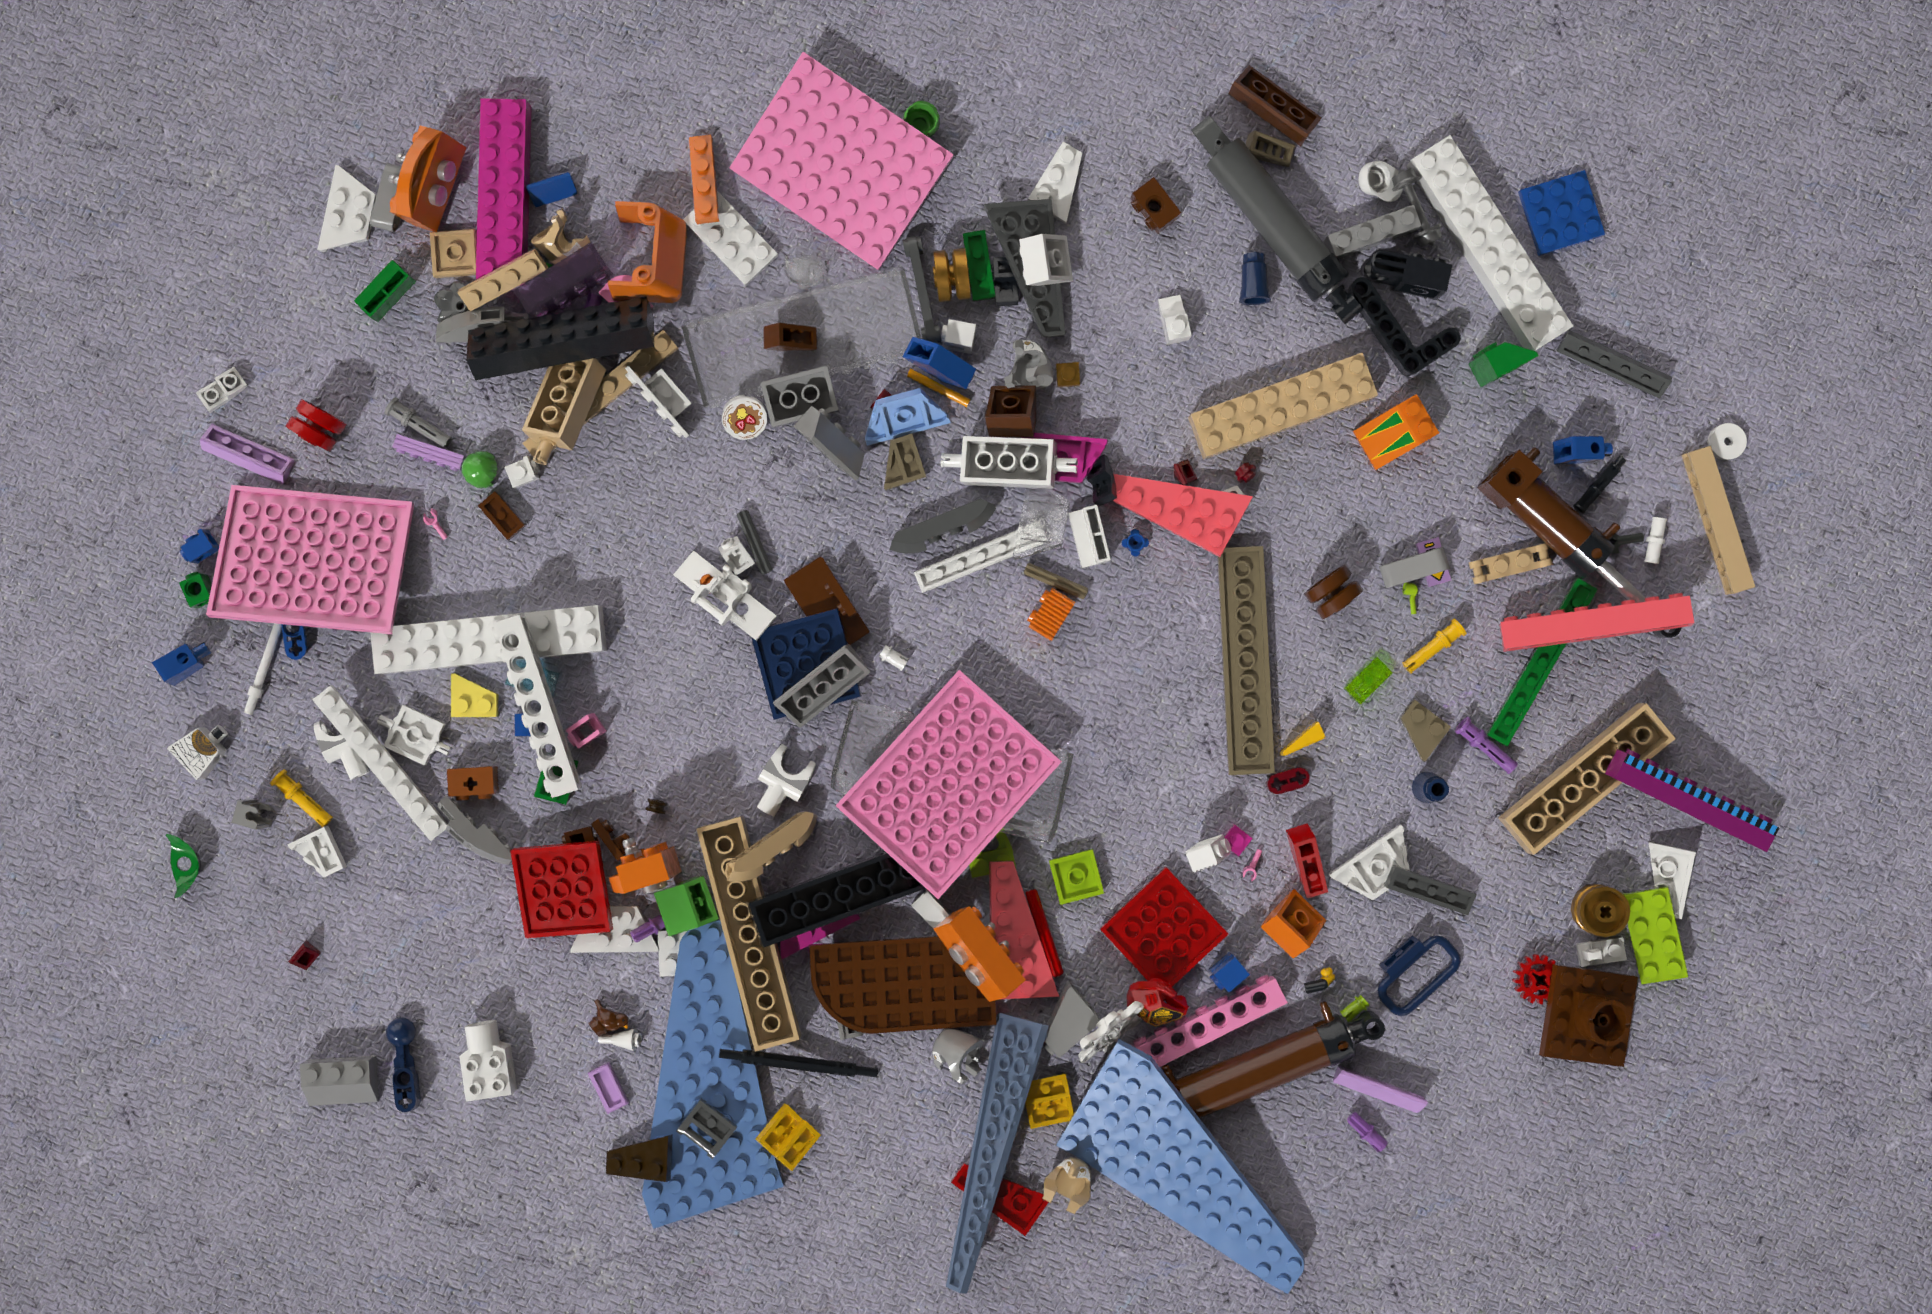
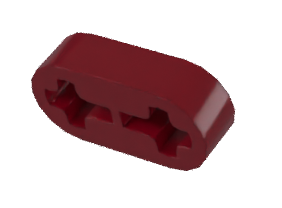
(1288, 786)

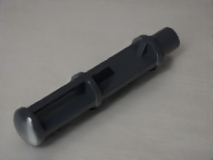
(1599, 485)

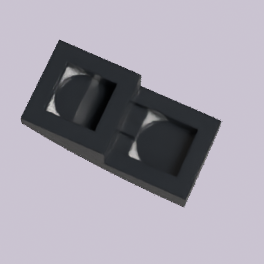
(1005, 283)
(1102, 481)

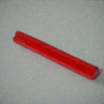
(1044, 932)

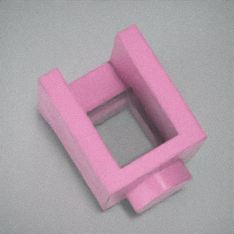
(585, 731)

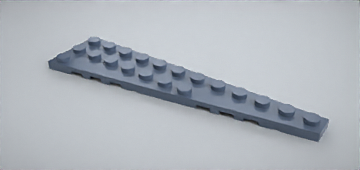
(1006, 1087)

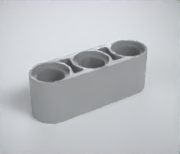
(380, 215)
(1414, 567)

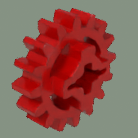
(1531, 985)

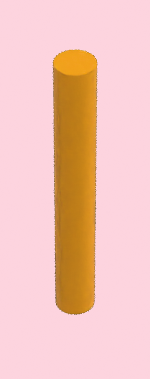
(949, 393)

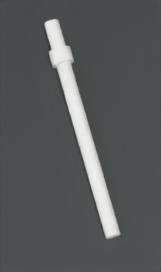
(256, 690)

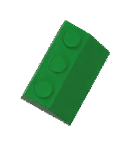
(1498, 361)

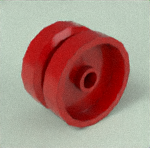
(315, 427)

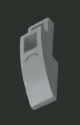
(456, 327)
(481, 841)

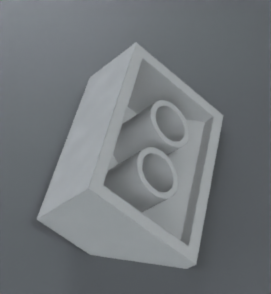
(794, 394)
(831, 441)
(340, 1080)

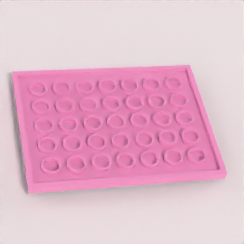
(841, 161)
(310, 559)
(948, 784)

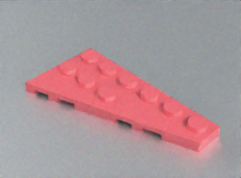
(1190, 512)
(1015, 925)

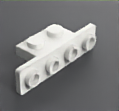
(665, 395)

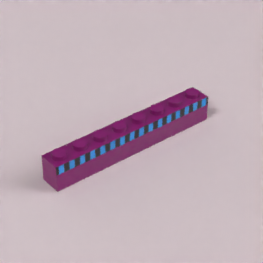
(1692, 800)

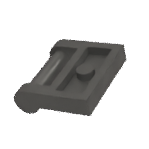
(712, 1123)

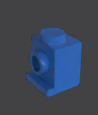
(199, 547)

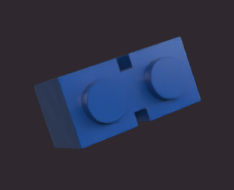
(1228, 972)

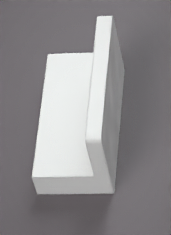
(930, 909)

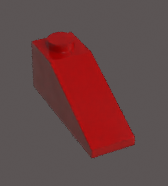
(1307, 860)

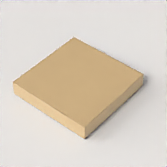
(453, 253)

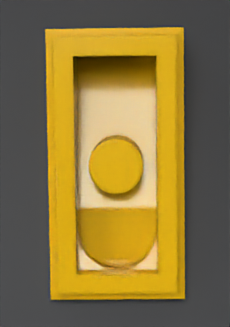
(1309, 736)

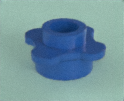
(1141, 542)

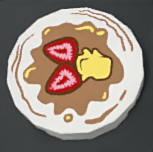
(744, 417)

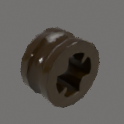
(656, 806)

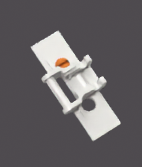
(729, 589)

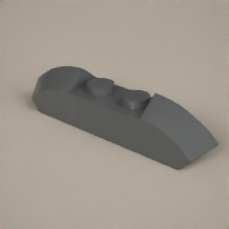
(970, 515)

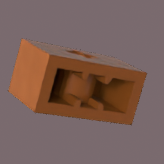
(459, 779)

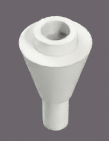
(626, 1039)

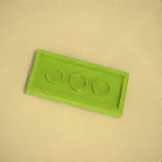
(1655, 936)

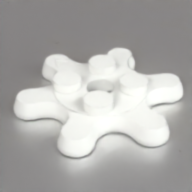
(1109, 1031)

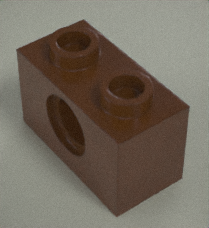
(1153, 192)

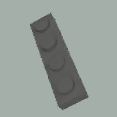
(1430, 890)

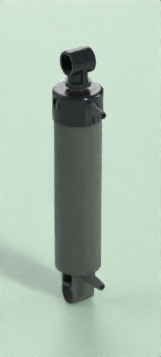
(1277, 219)

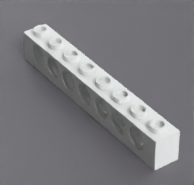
(548, 714)

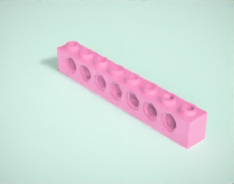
(1170, 1051)

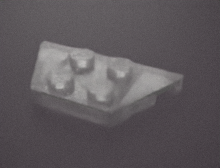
(1041, 522)

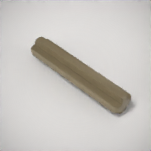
(1056, 581)

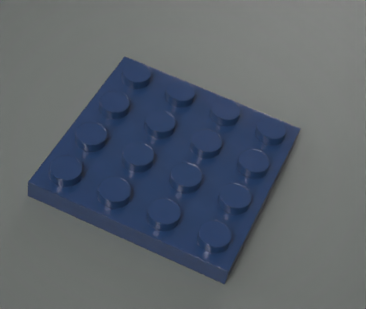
(795, 649)

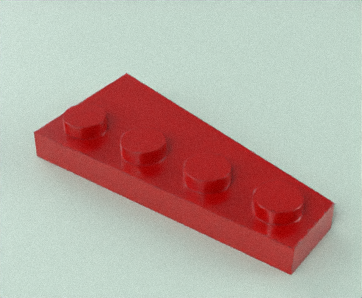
(1014, 1202)

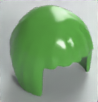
(923, 117)
(479, 469)

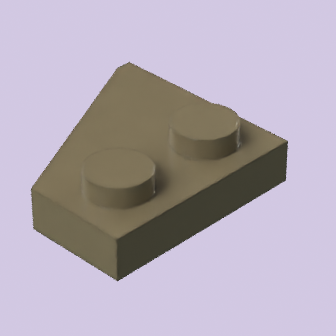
(903, 463)

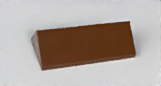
(1274, 105)

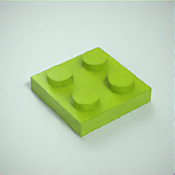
(1076, 876)

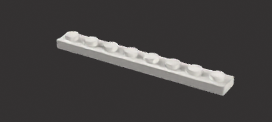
(380, 762)

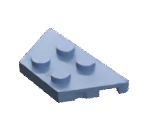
(903, 415)

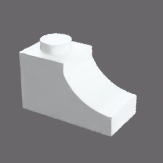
(1174, 320)

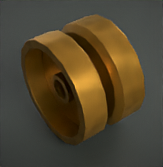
(951, 275)
(1604, 922)

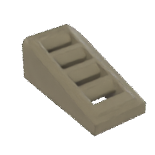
(1271, 141)

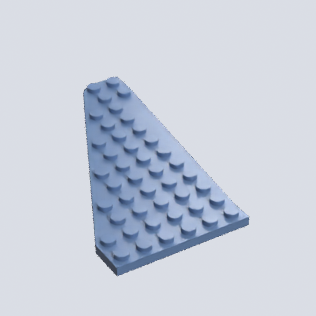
(702, 1020)
(1158, 1149)

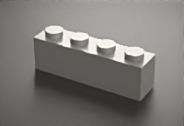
(1373, 232)

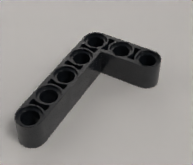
(1397, 334)

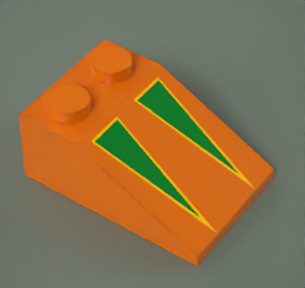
(1396, 432)

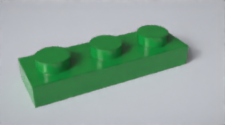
(979, 265)

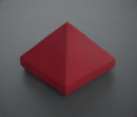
(1184, 472)

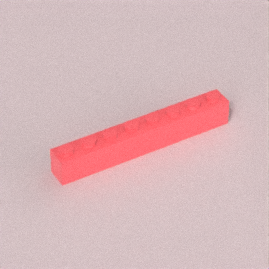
(1596, 623)

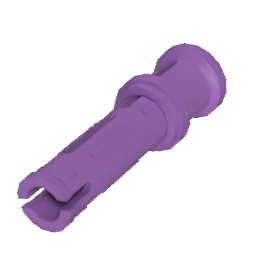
(1478, 739)

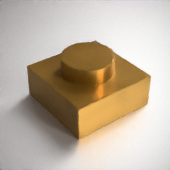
(1067, 374)

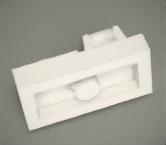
(1601, 951)

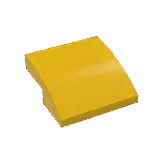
(1049, 1101)
(788, 1137)

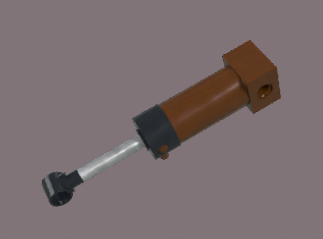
(1556, 522)

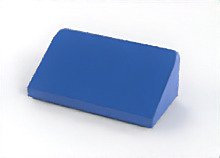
(552, 189)

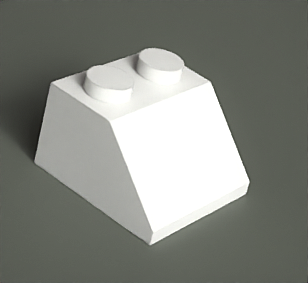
(1045, 259)

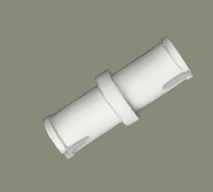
(1655, 540)

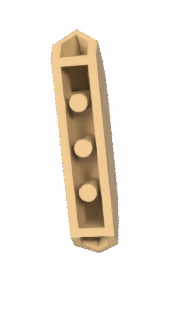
(751, 861)

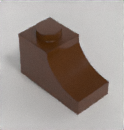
(790, 337)

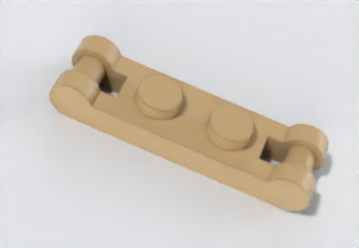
(1510, 563)

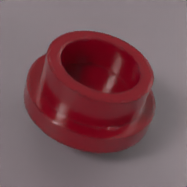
(1245, 472)

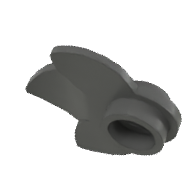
(450, 302)

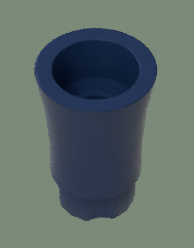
(1254, 280)
(1422, 787)

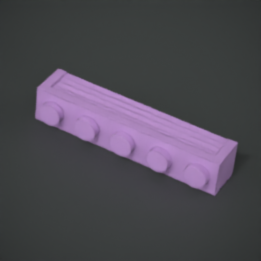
(428, 452)

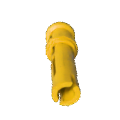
(1442, 640)
(294, 791)

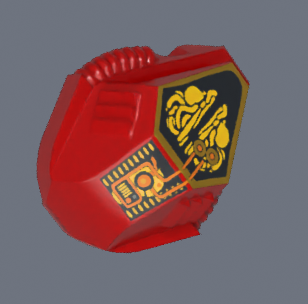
(1152, 995)

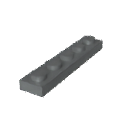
(1614, 364)

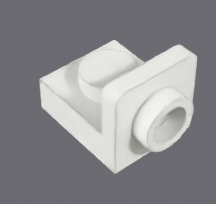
(522, 472)
(735, 555)

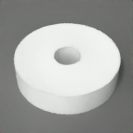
(1737, 441)

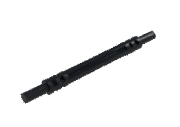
(798, 1063)

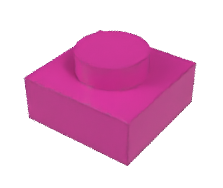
(1238, 839)

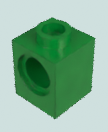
(188, 587)

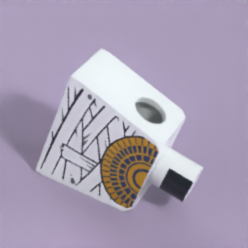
(200, 750)

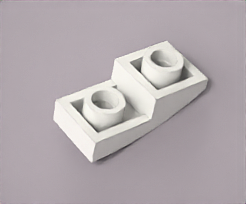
(222, 389)

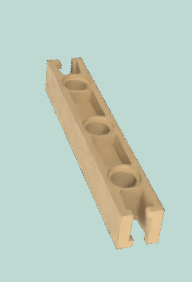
(1718, 520)

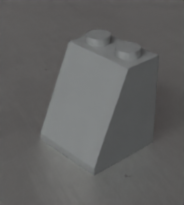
(1069, 1021)

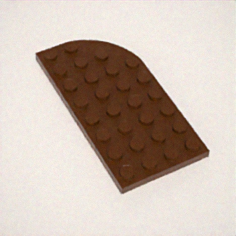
(896, 986)

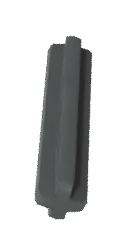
(754, 542)

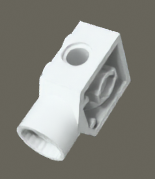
(487, 1063)

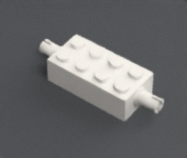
(1009, 462)

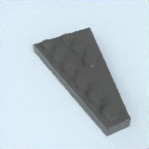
(1018, 221)

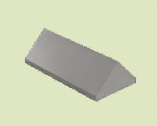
(822, 686)

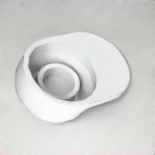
(1376, 180)

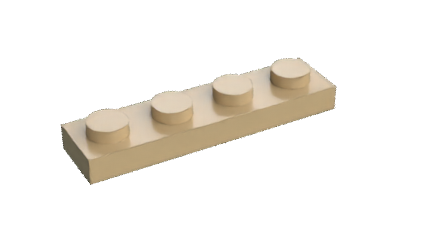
(502, 279)

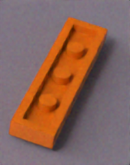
(703, 179)

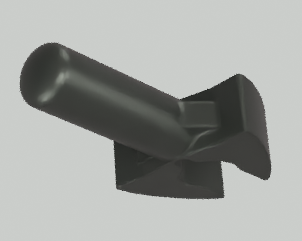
(1626, 539)

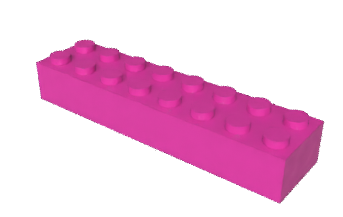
(503, 182)

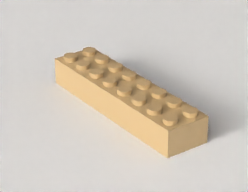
(1282, 406)
(1582, 779)

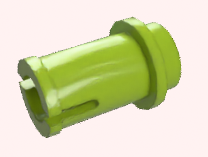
(1355, 1008)

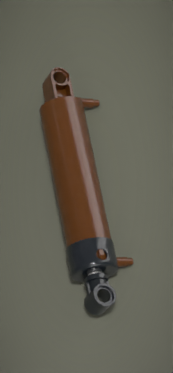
(1276, 1062)

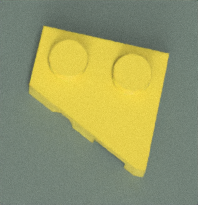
(471, 699)

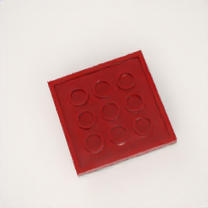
(562, 889)
(1164, 929)

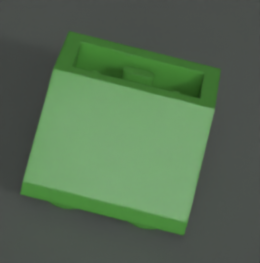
(686, 905)

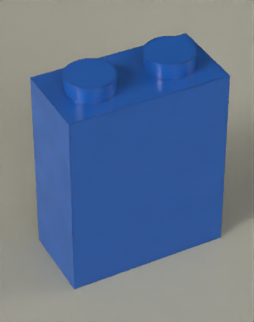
(939, 362)

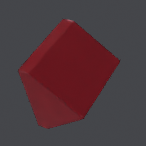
(305, 956)

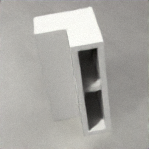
(1089, 536)

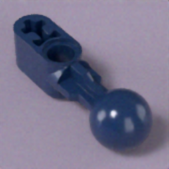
(401, 1033)

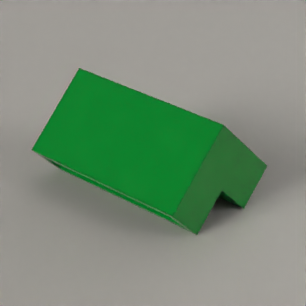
(384, 291)

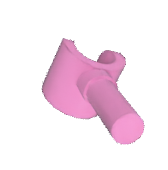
(433, 521)
(1253, 864)

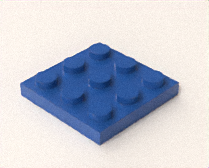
(1561, 213)

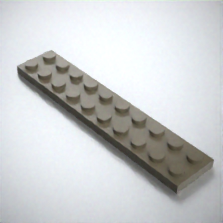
(1245, 661)

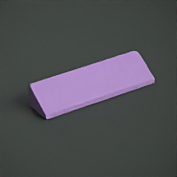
(246, 454)
(1379, 1089)

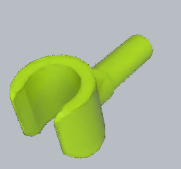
(1411, 589)

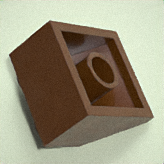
(1011, 411)

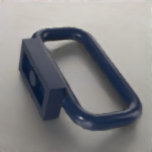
(1403, 959)

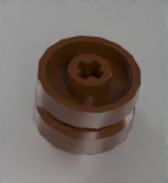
(1334, 592)

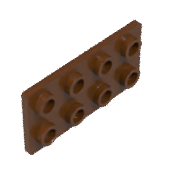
(819, 592)

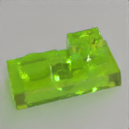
(1367, 680)

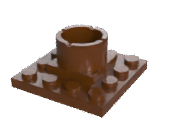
(1588, 1015)

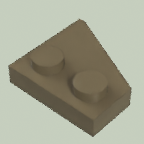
(1424, 728)

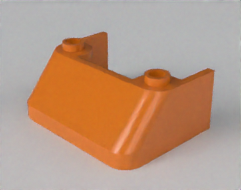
(664, 278)

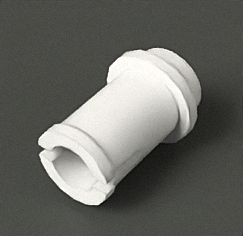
(893, 657)

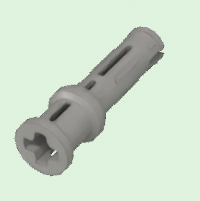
(407, 420)

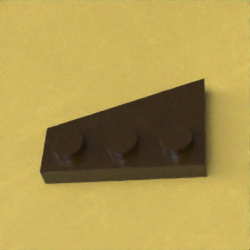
(642, 1160)

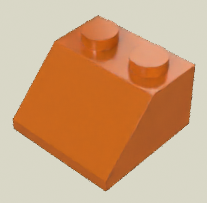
(1293, 924)

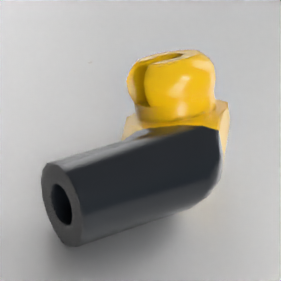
(1321, 984)

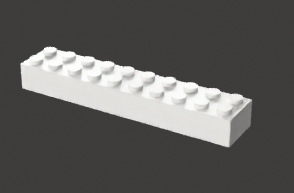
(1489, 245)
(472, 640)

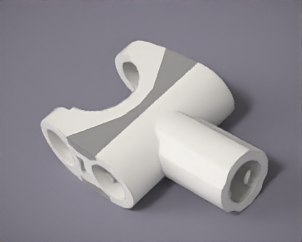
(336, 748)
(781, 782)

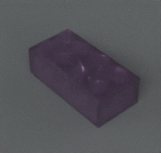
(564, 282)

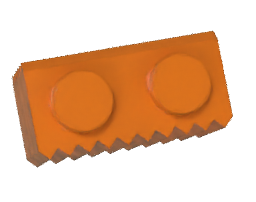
(1051, 613)

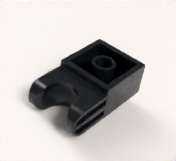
(1409, 273)

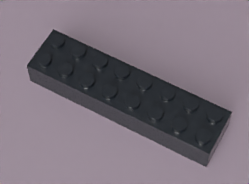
(560, 338)
(830, 898)

